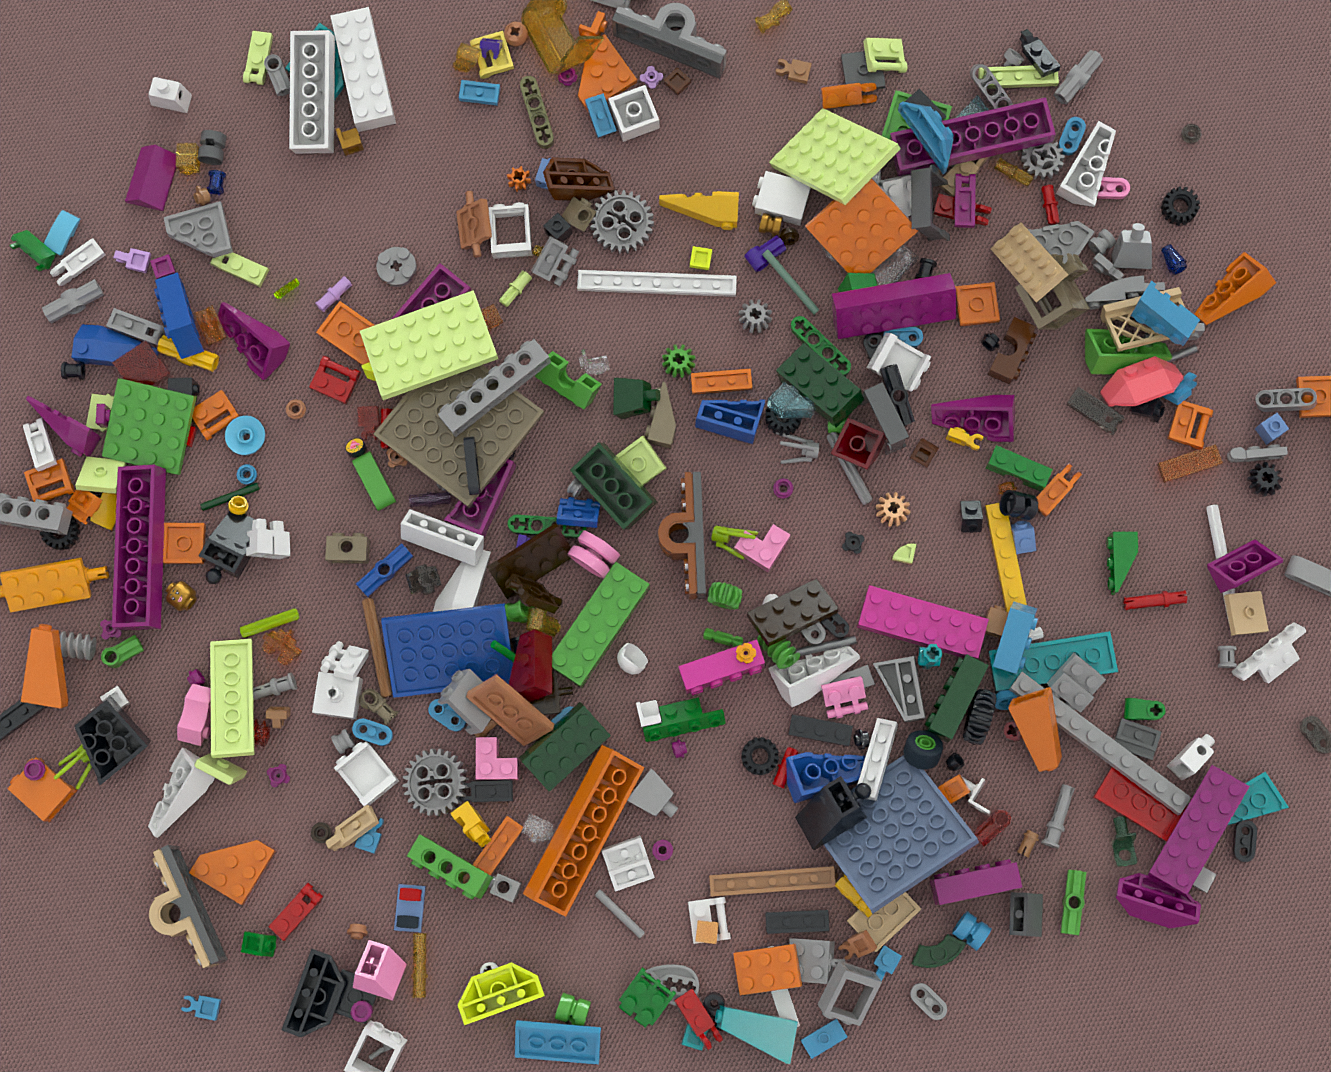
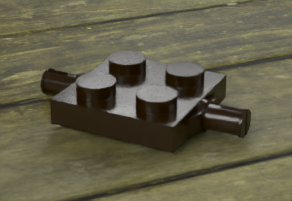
(533, 593)
(551, 703)

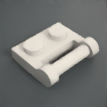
(701, 911)

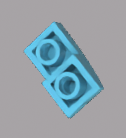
(61, 231)

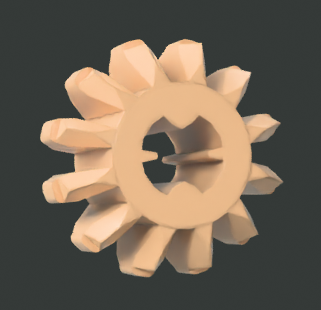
(900, 512)

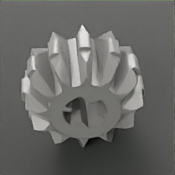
(760, 311)

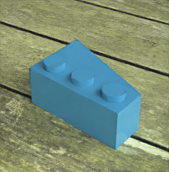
(1164, 316)
(1015, 637)

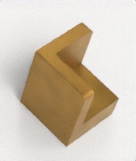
(350, 141)

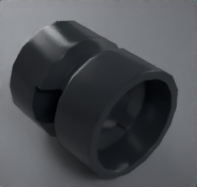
(1018, 505)

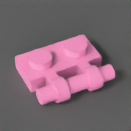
(842, 692)

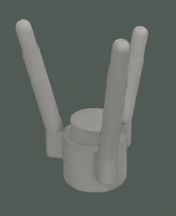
(808, 448)

